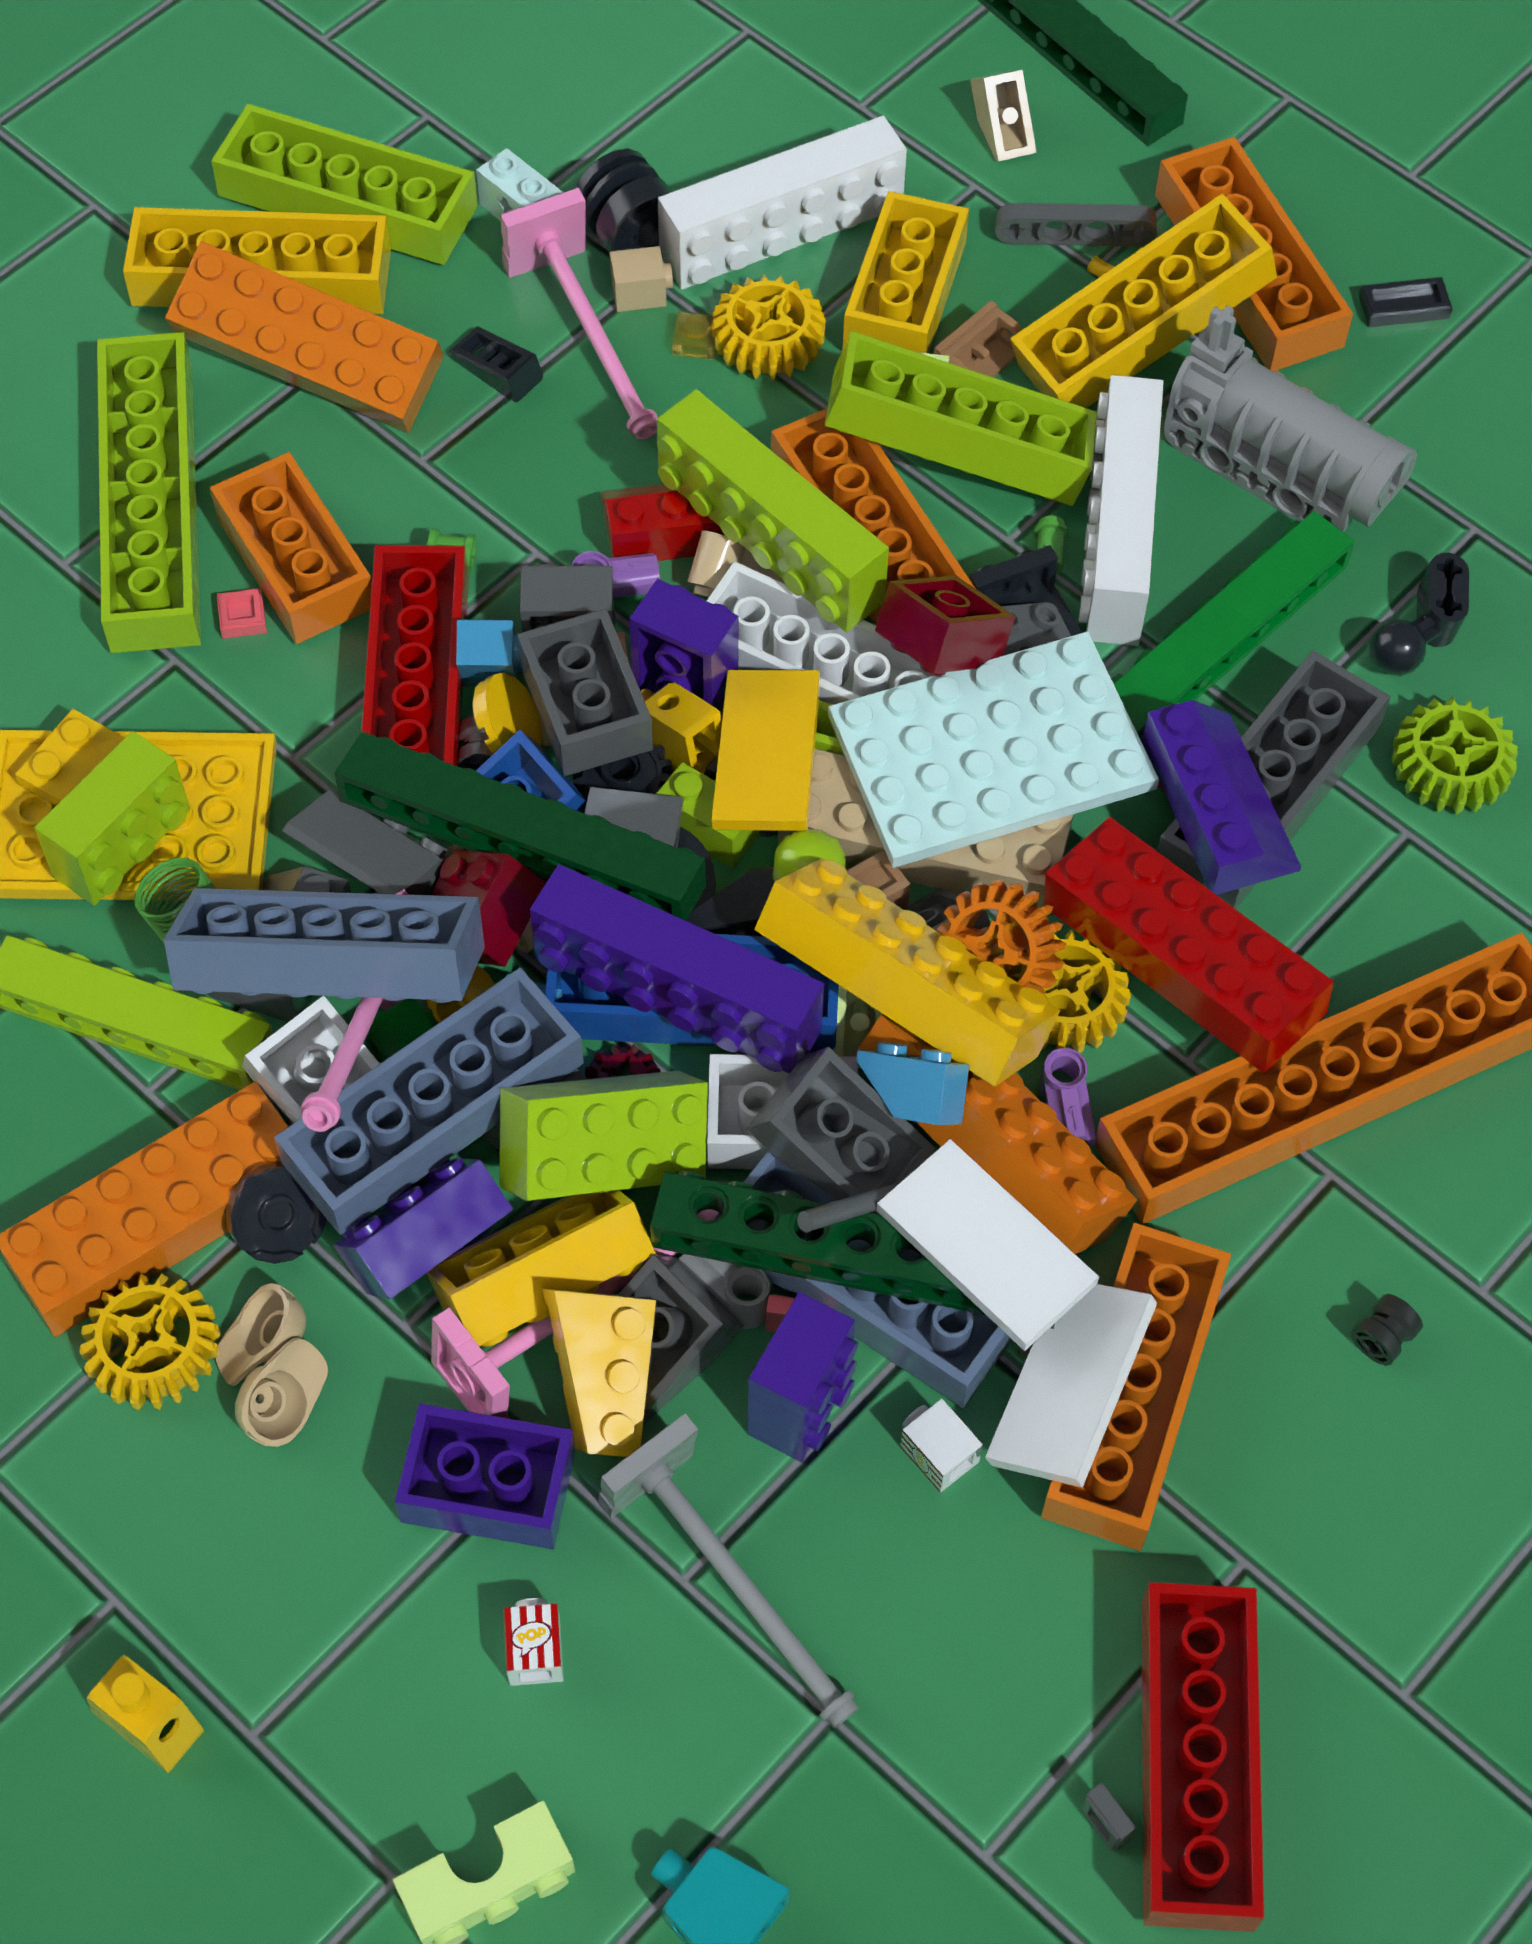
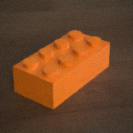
(293, 547)

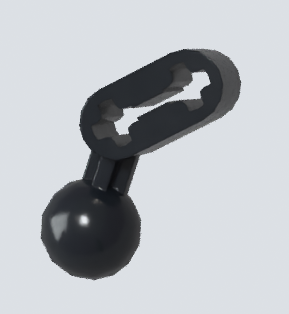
(1442, 606)

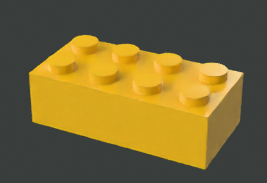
(907, 272)
(557, 1248)

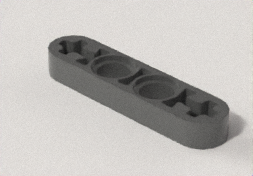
(1076, 220)

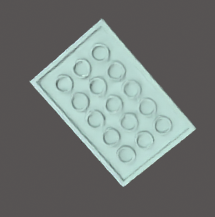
(991, 749)

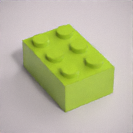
(113, 818)

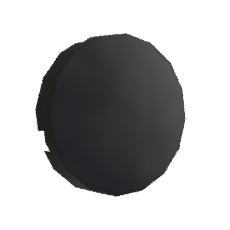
(273, 1215)

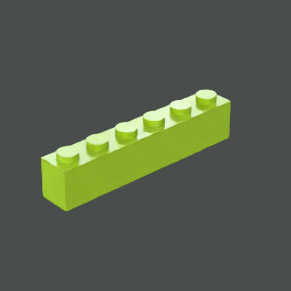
(128, 1012)

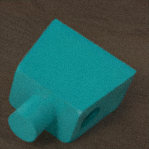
(718, 1899)

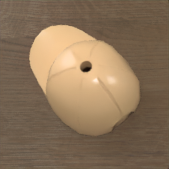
(260, 1330)
(292, 1383)

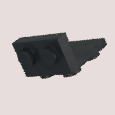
(1025, 580)

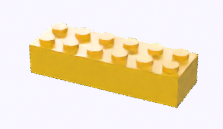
(325, 251)
(1145, 304)
(907, 970)

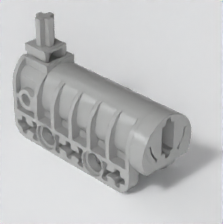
(1279, 434)

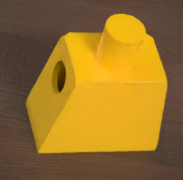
(684, 726)
(140, 1708)

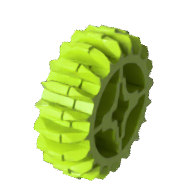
(1468, 744)

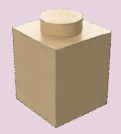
(639, 278)

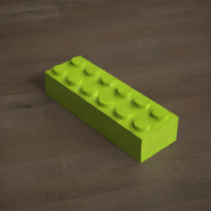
(310, 168)
(961, 418)
(771, 511)

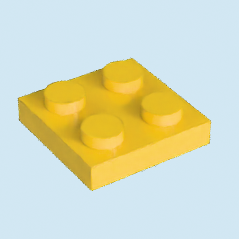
(67, 757)

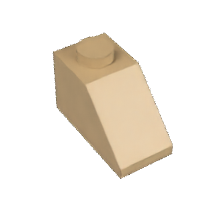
(1004, 114)

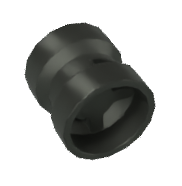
(1386, 1329)

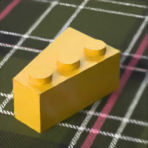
(603, 1365)

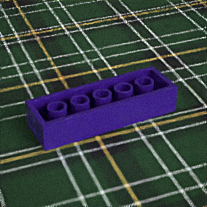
(676, 970)

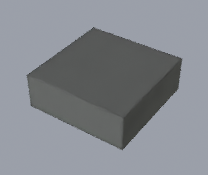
(1108, 1817)

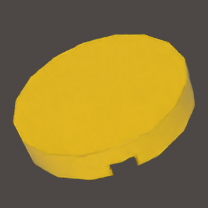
(503, 709)

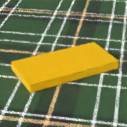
(766, 750)

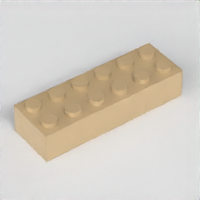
(1013, 857)

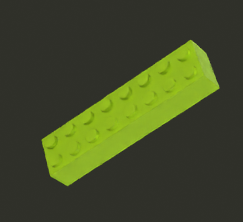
(147, 493)

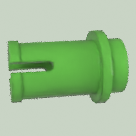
(1053, 532)

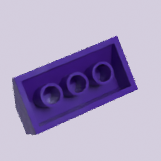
(1217, 797)

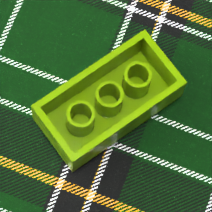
(601, 1134)

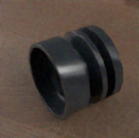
(623, 200)

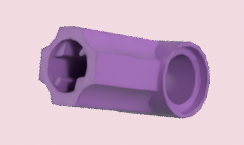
(630, 573)
(1068, 1099)

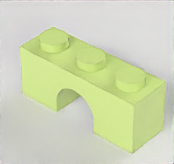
(532, 1863)

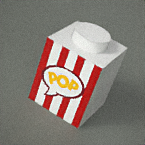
(940, 1444)
(533, 1642)

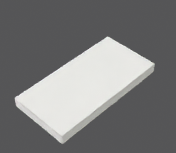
(987, 1244)
(1072, 1387)

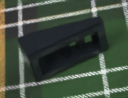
(521, 365)

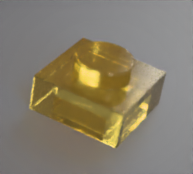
(694, 336)

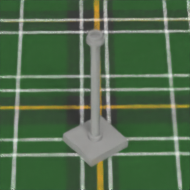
(651, 1471)

